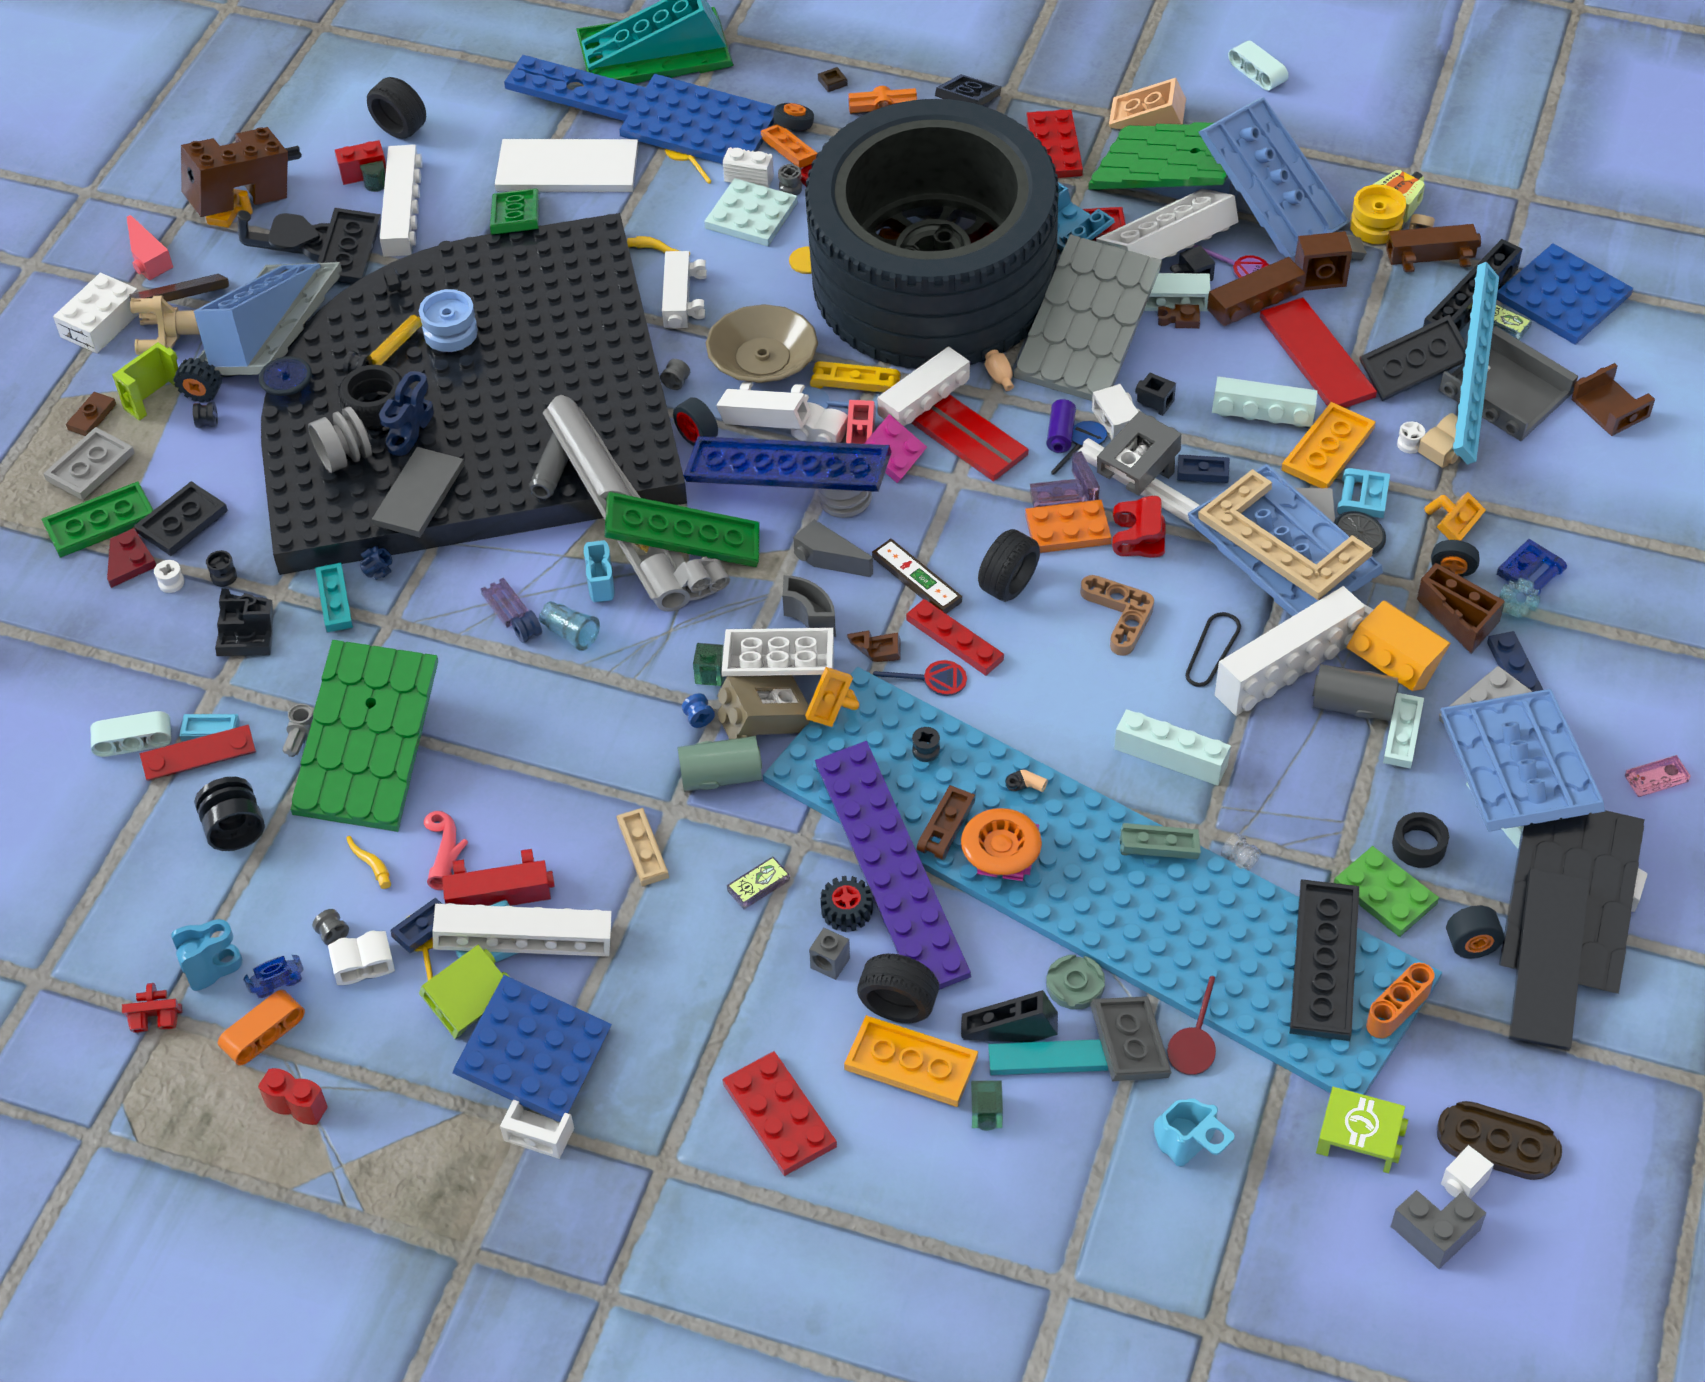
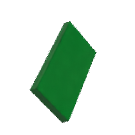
(514, 211)
(97, 519)

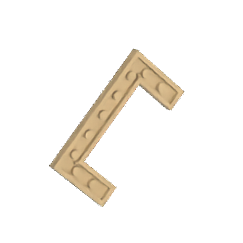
(1315, 579)

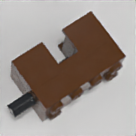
(253, 161)

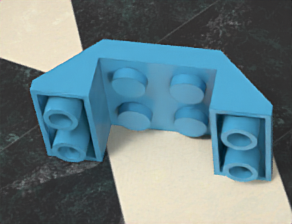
(1077, 221)

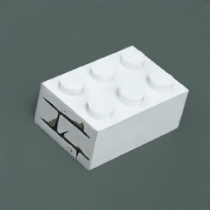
(96, 313)

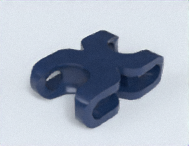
(406, 413)

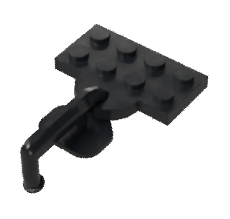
(345, 239)

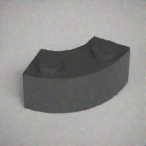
(807, 603)

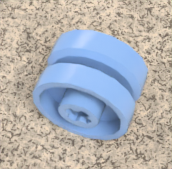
(448, 320)

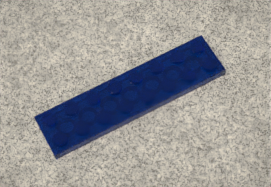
(788, 463)

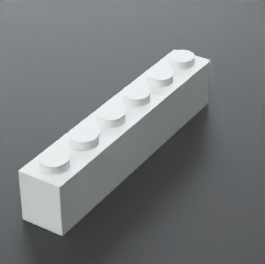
(400, 200)
(522, 929)

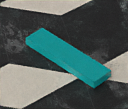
(1046, 1057)

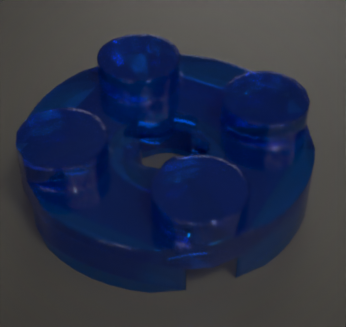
(274, 974)

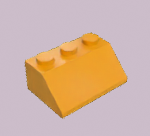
(1399, 646)

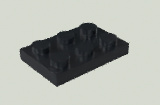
(968, 90)
(181, 518)

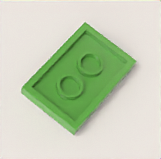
(1388, 891)

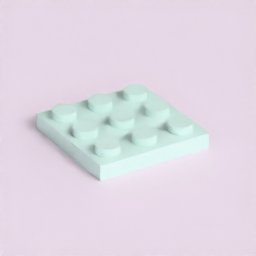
(751, 212)

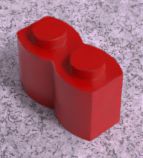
(293, 1096)

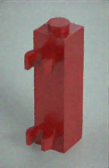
(512, 883)

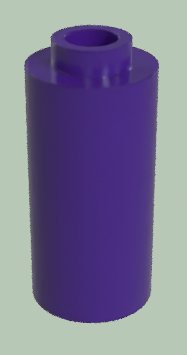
(1061, 426)

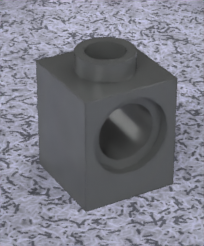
(829, 953)

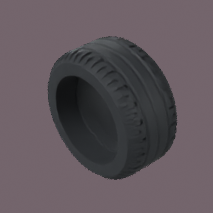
(396, 107)
(367, 380)
(1008, 565)
(898, 988)

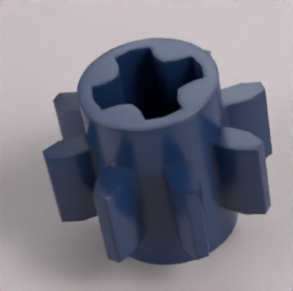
(376, 562)

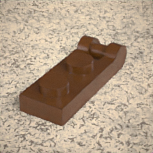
(946, 822)

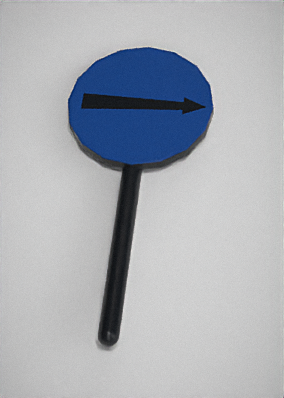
(1081, 432)

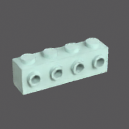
(1264, 402)
(1172, 747)

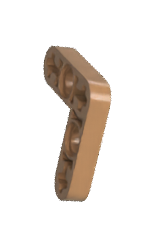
(1130, 610)

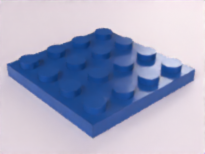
(1564, 293)
(532, 1048)

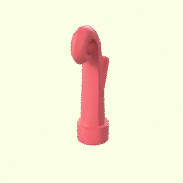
(447, 851)

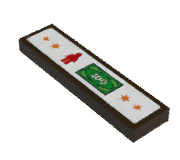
(916, 576)

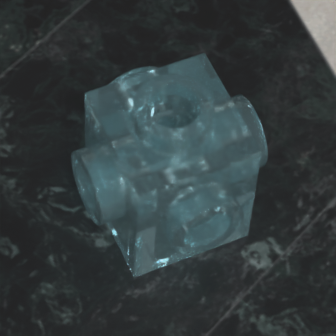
(1509, 595)

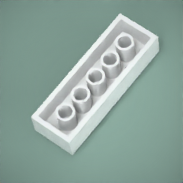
(1176, 225)
(1288, 651)

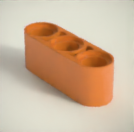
(1395, 1011)
(261, 1027)

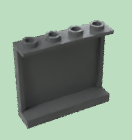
(1520, 385)

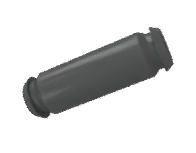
(549, 469)

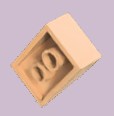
(1149, 106)

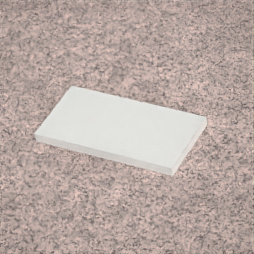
(567, 165)

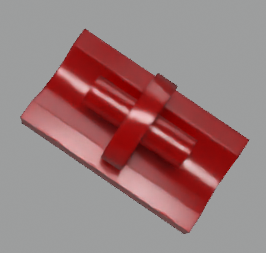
(139, 1012)

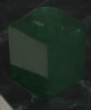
(708, 664)
(986, 1104)

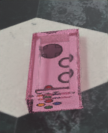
(1657, 776)

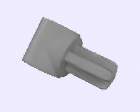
(298, 728)

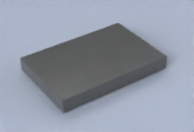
(1130, 1038)

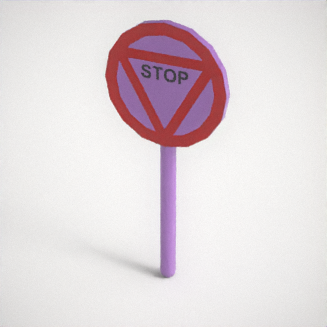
(1243, 265)

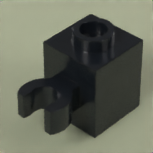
(1195, 262)

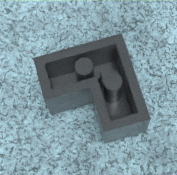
(1435, 1231)

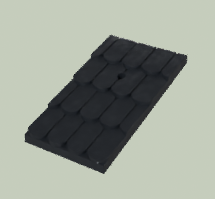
(1589, 847)

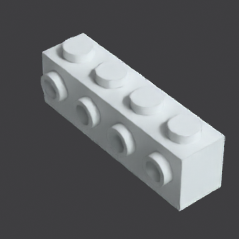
(924, 387)

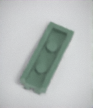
(1159, 841)

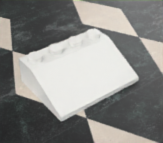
(777, 651)

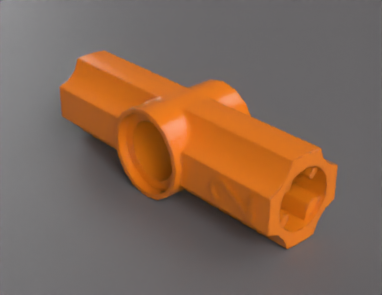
(879, 98)

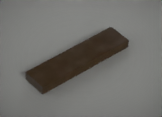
(186, 288)

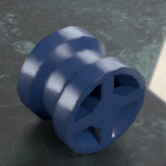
(526, 626)

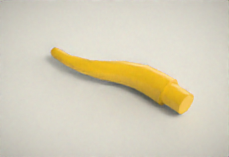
(649, 242)
(380, 870)

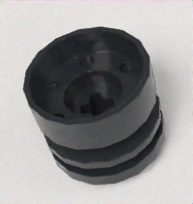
(229, 813)

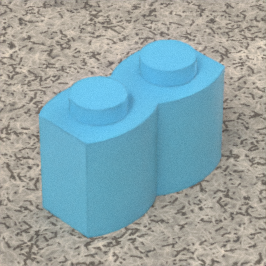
(599, 571)

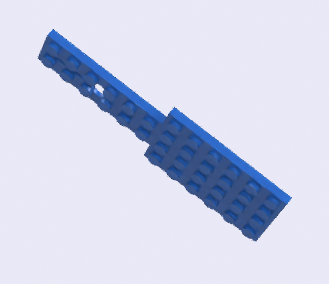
(661, 114)

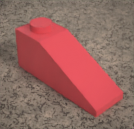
(148, 253)
(860, 421)

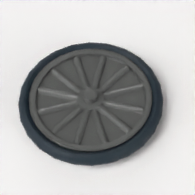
(1363, 528)

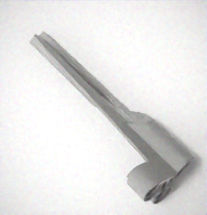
(662, 572)

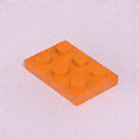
(1068, 526)

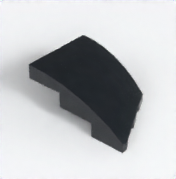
(244, 625)

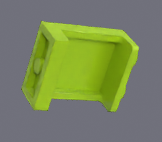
(463, 990)

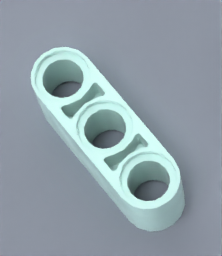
(1258, 65)
(130, 733)

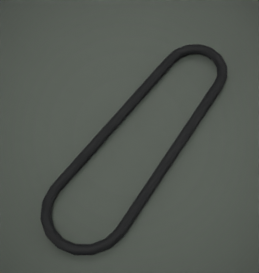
(1200, 643)

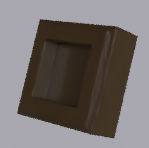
(832, 79)

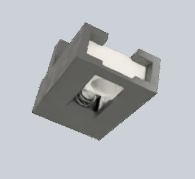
(1141, 452)

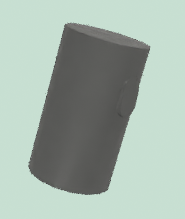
(1355, 692)

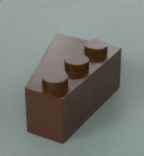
(1460, 605)

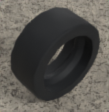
(1414, 856)

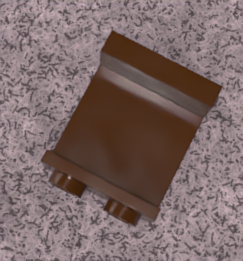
(1609, 402)

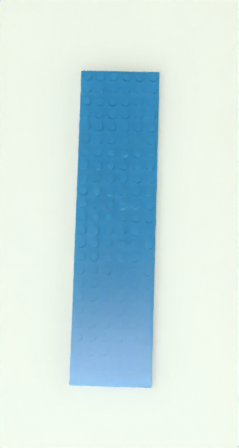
(1136, 915)

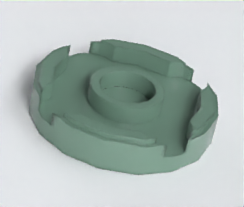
(1075, 981)

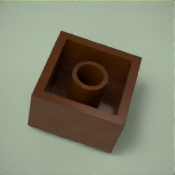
(1324, 260)

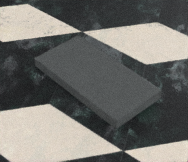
(418, 492)

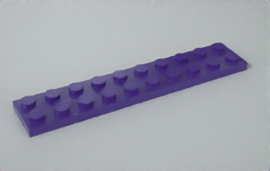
(891, 863)

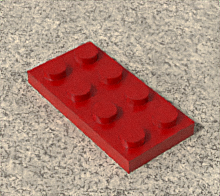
(1059, 137)
(779, 1113)

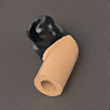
(1024, 779)

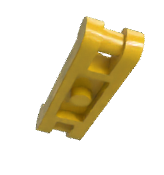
(853, 376)

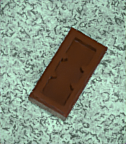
(91, 413)

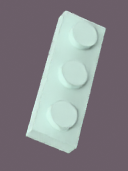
(1403, 730)

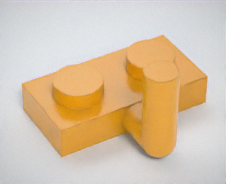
(225, 219)
(1460, 516)
(830, 696)

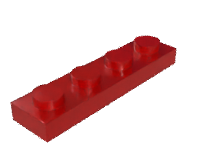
(955, 637)

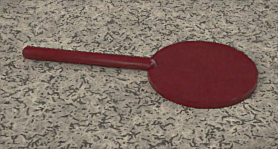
(1192, 1048)

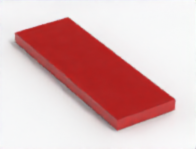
(1317, 353)

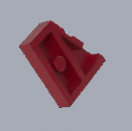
(127, 558)

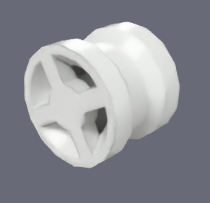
(1410, 437)
(169, 576)

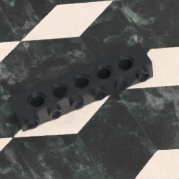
(1502, 258)

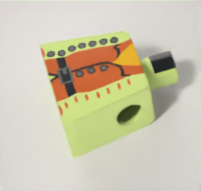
(1410, 186)

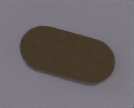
(1505, 1139)

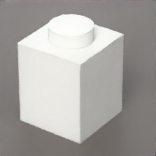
(1467, 1173)

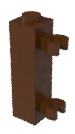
(1433, 245)

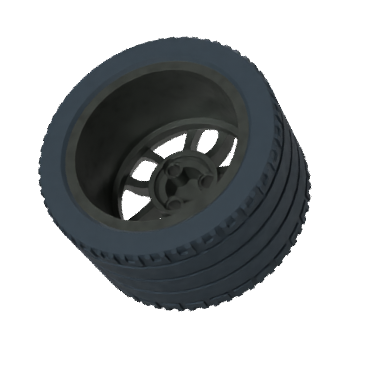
(936, 280)

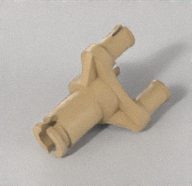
(169, 320)

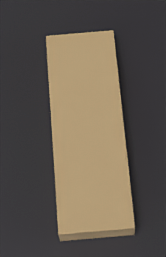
(642, 847)

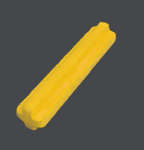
(396, 339)

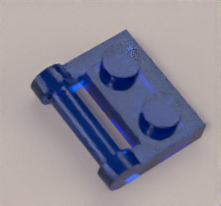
(1527, 561)

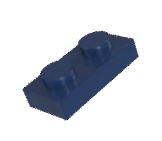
(1203, 468)
(416, 928)

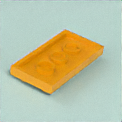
(1328, 446)
(911, 1060)

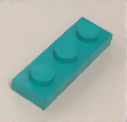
(334, 597)

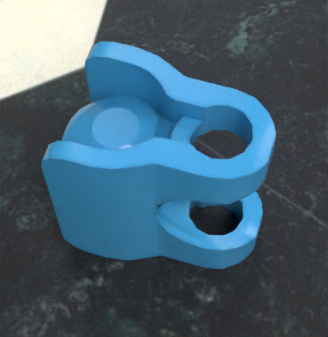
(201, 954)

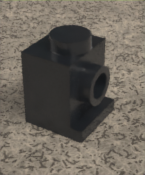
(1156, 392)

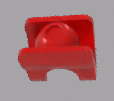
(1147, 528)

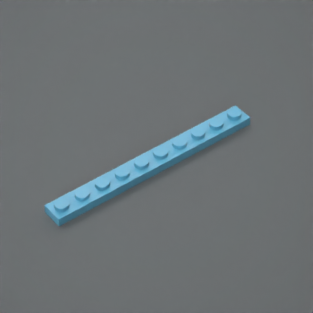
(1476, 364)

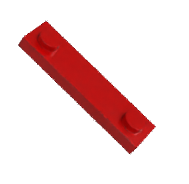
(197, 752)

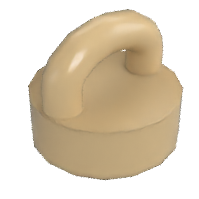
(1421, 221)

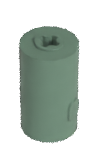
(720, 763)

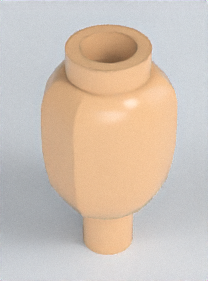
(999, 369)

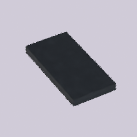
(1415, 357)

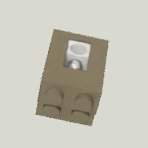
(761, 706)

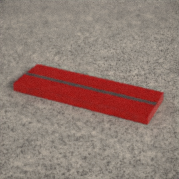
(971, 437)

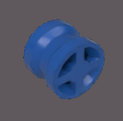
(698, 710)

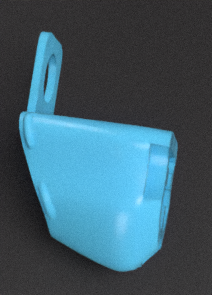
(1188, 1128)

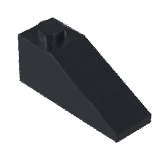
(1014, 1020)

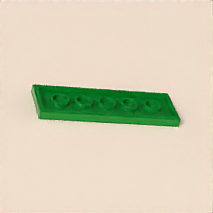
(682, 529)

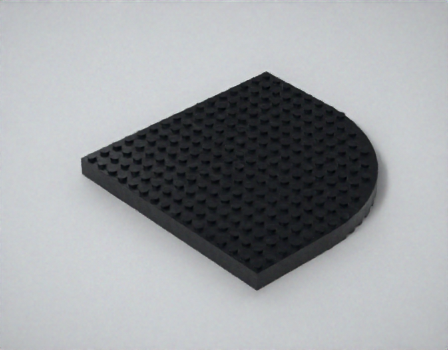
(551, 319)

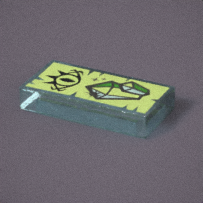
(1511, 322)

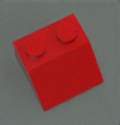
(351, 157)

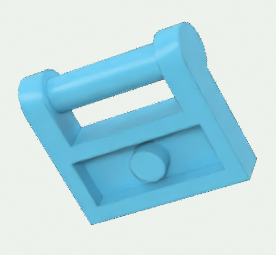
(1373, 492)

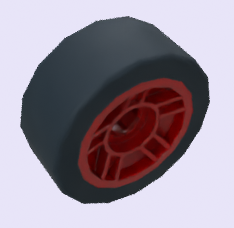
(694, 419)

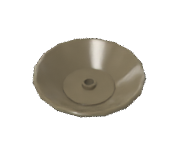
(761, 343)

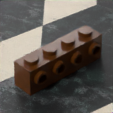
(1256, 291)

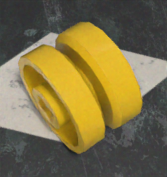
(1377, 212)

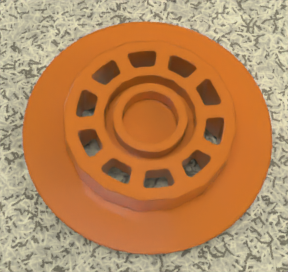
(1001, 850)

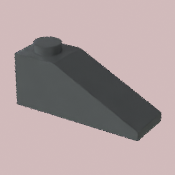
(830, 551)

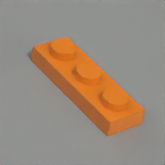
(789, 145)

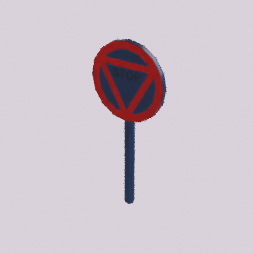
(941, 677)

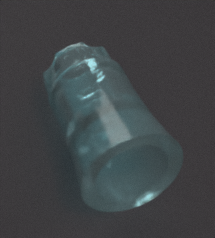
(570, 624)

